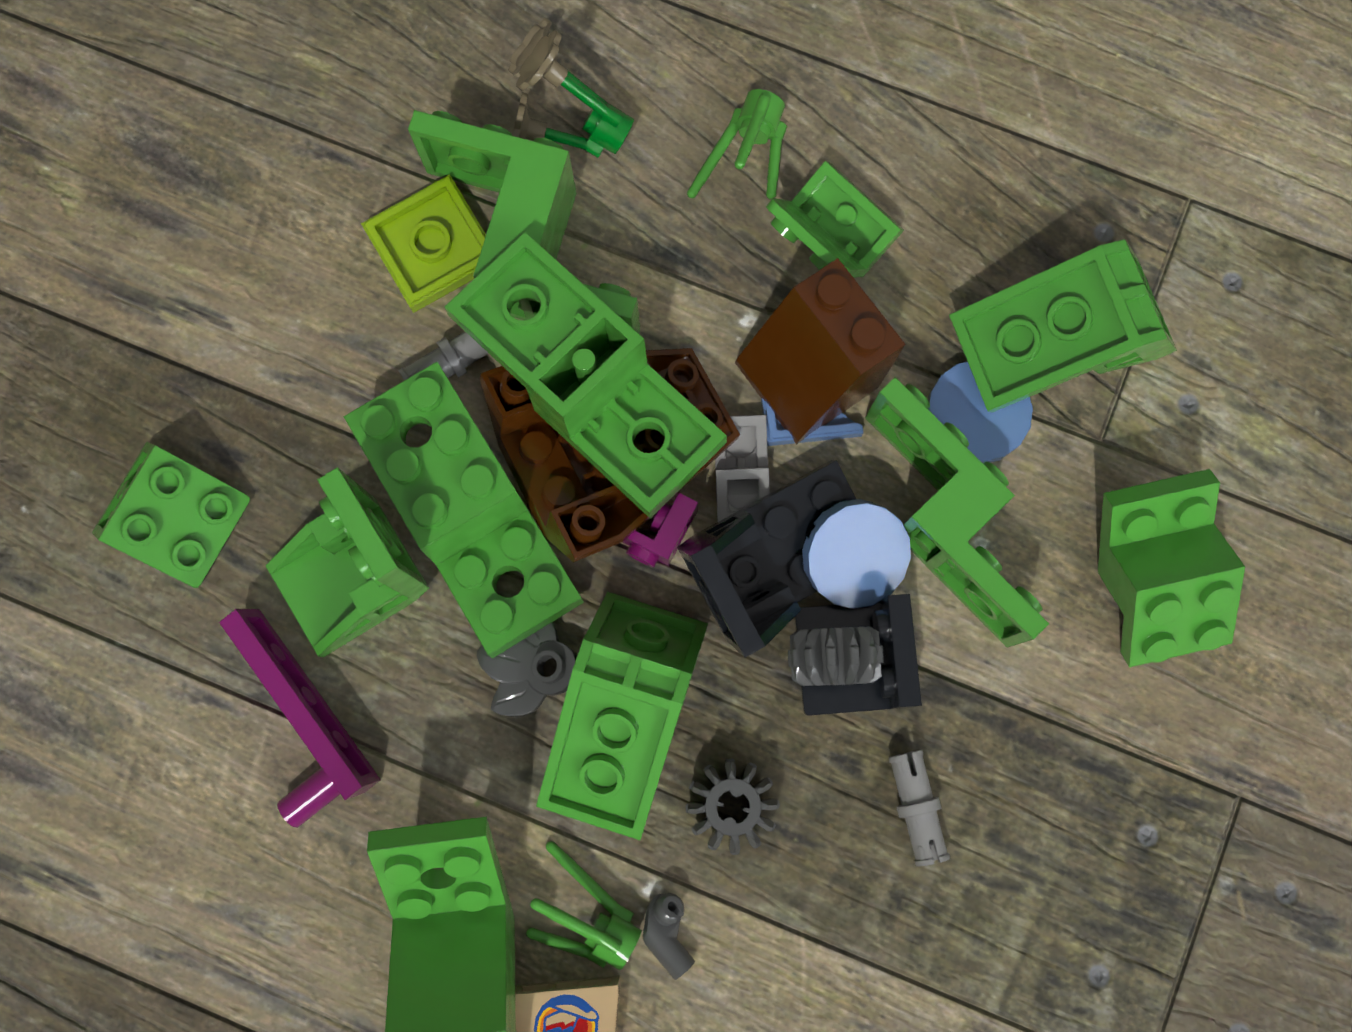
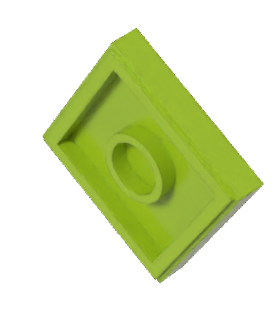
(428, 242)

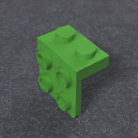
(835, 222)

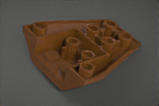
(563, 490)

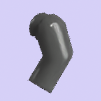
(661, 934)

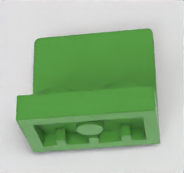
(171, 515)

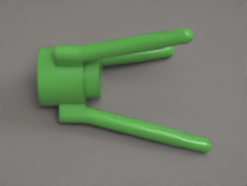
(756, 124)
(607, 940)

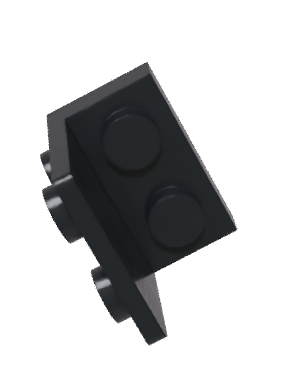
(900, 678)

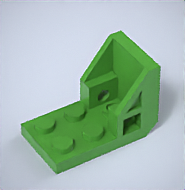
(1061, 325)
(345, 567)
(620, 714)

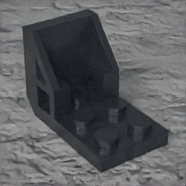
(754, 558)

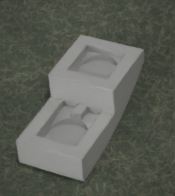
(743, 467)

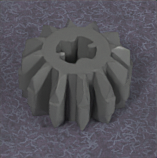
(835, 656)
(727, 824)

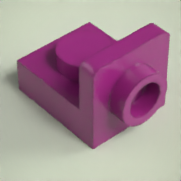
(671, 527)

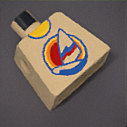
(568, 1005)

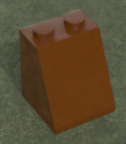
(820, 351)

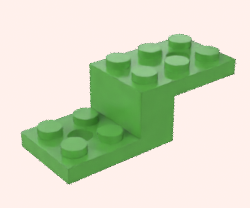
(586, 373)
(964, 503)
(463, 509)

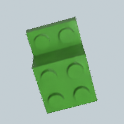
(1169, 568)

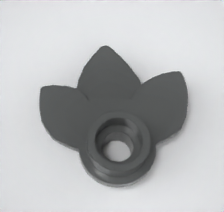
(522, 675)

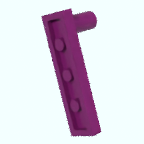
(342, 764)

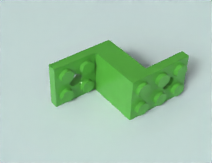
(532, 186)
(448, 928)

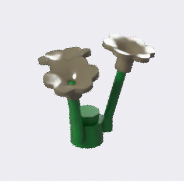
(538, 59)

